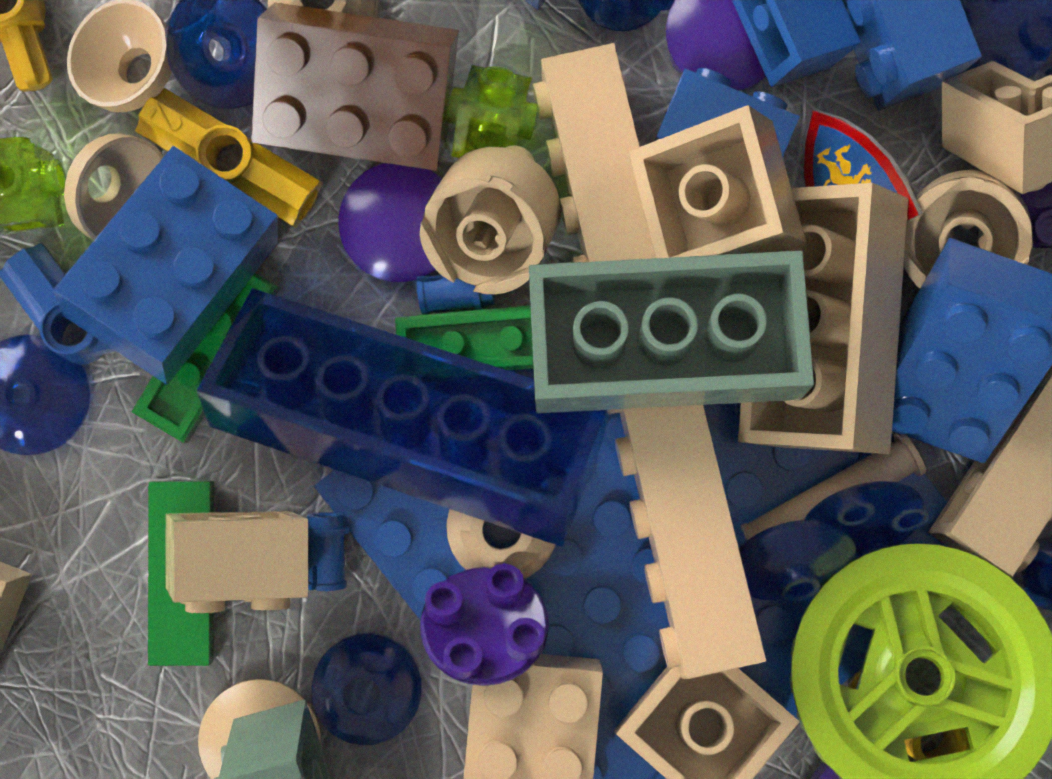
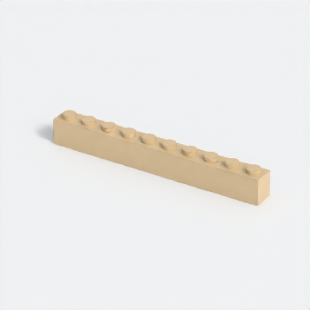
(664, 447)

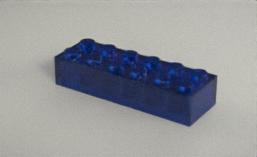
(401, 416)

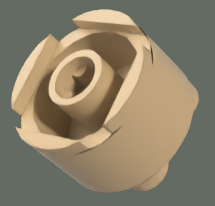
(967, 200)
(491, 219)

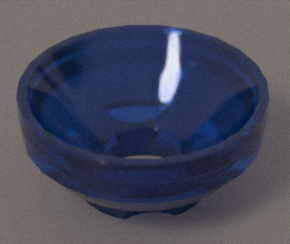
(373, 658)

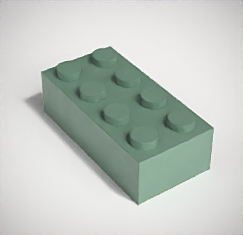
(670, 332)

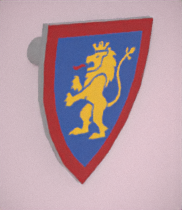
(846, 154)

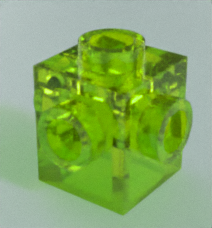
(491, 110)
(29, 187)

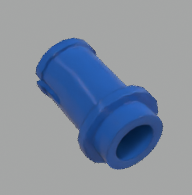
(441, 294)
(326, 551)

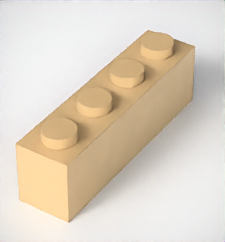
(1009, 497)

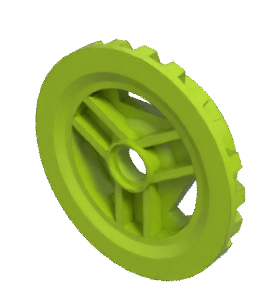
(899, 597)

